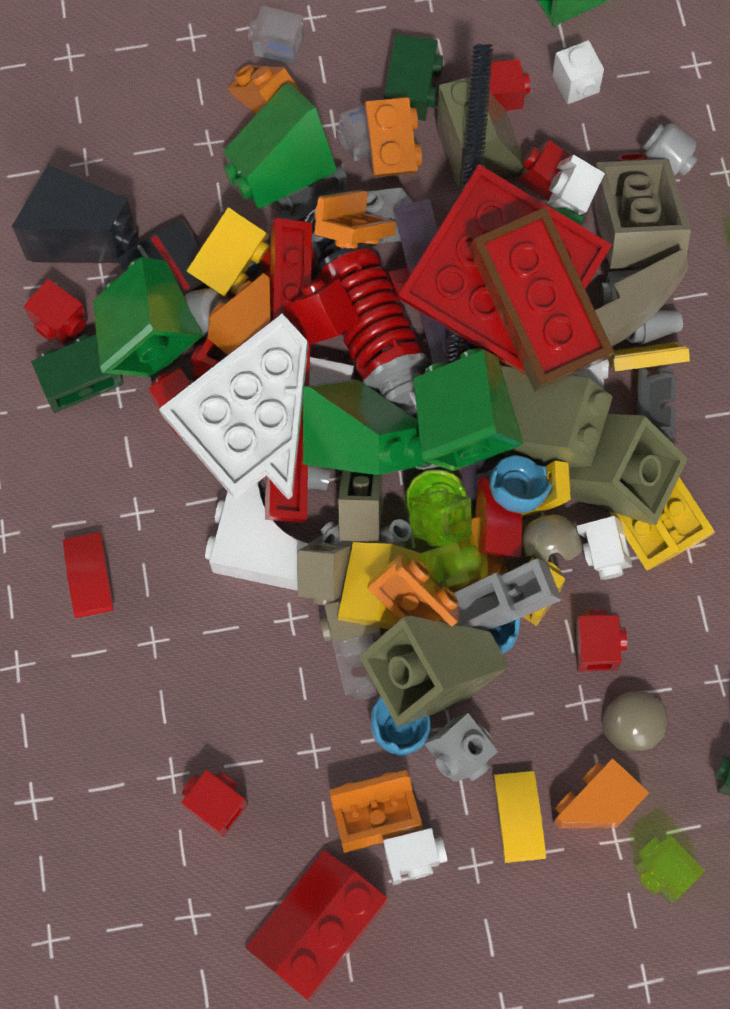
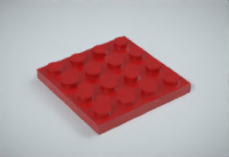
(447, 279)

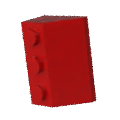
(317, 925)

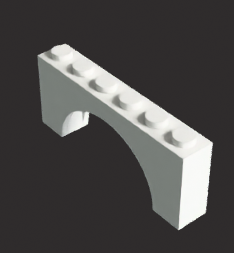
(248, 543)

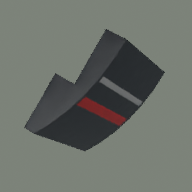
(171, 244)

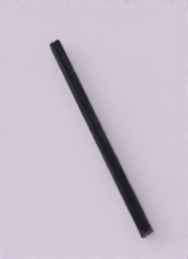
(475, 140)

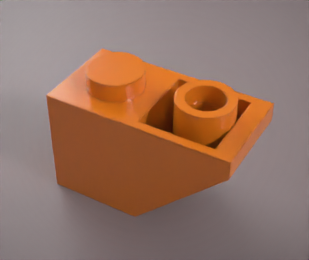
(258, 84)
(242, 316)
(604, 801)

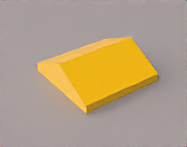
(357, 602)

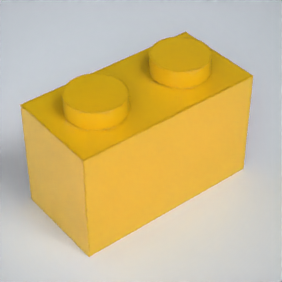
(229, 254)

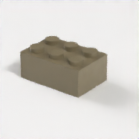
(640, 212)

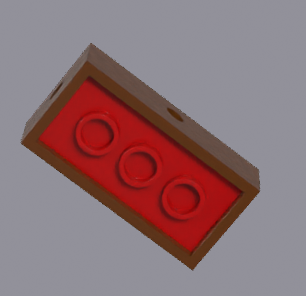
(540, 299)

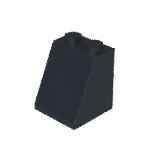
(74, 222)

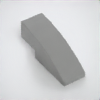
(507, 596)

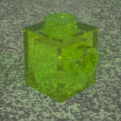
(453, 563)
(667, 868)

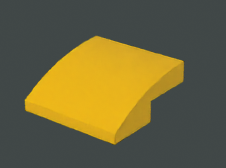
(677, 529)

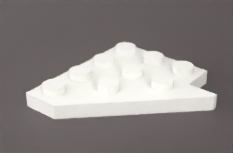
(247, 411)

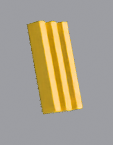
(648, 356)

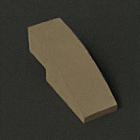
(641, 296)

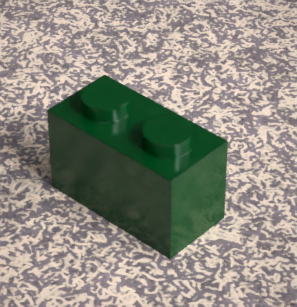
(412, 72)
(73, 374)

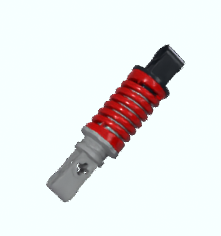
(382, 337)

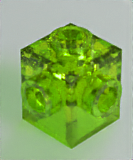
(440, 516)

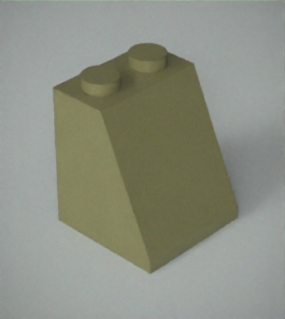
(501, 146)
(558, 420)
(630, 470)
(430, 666)

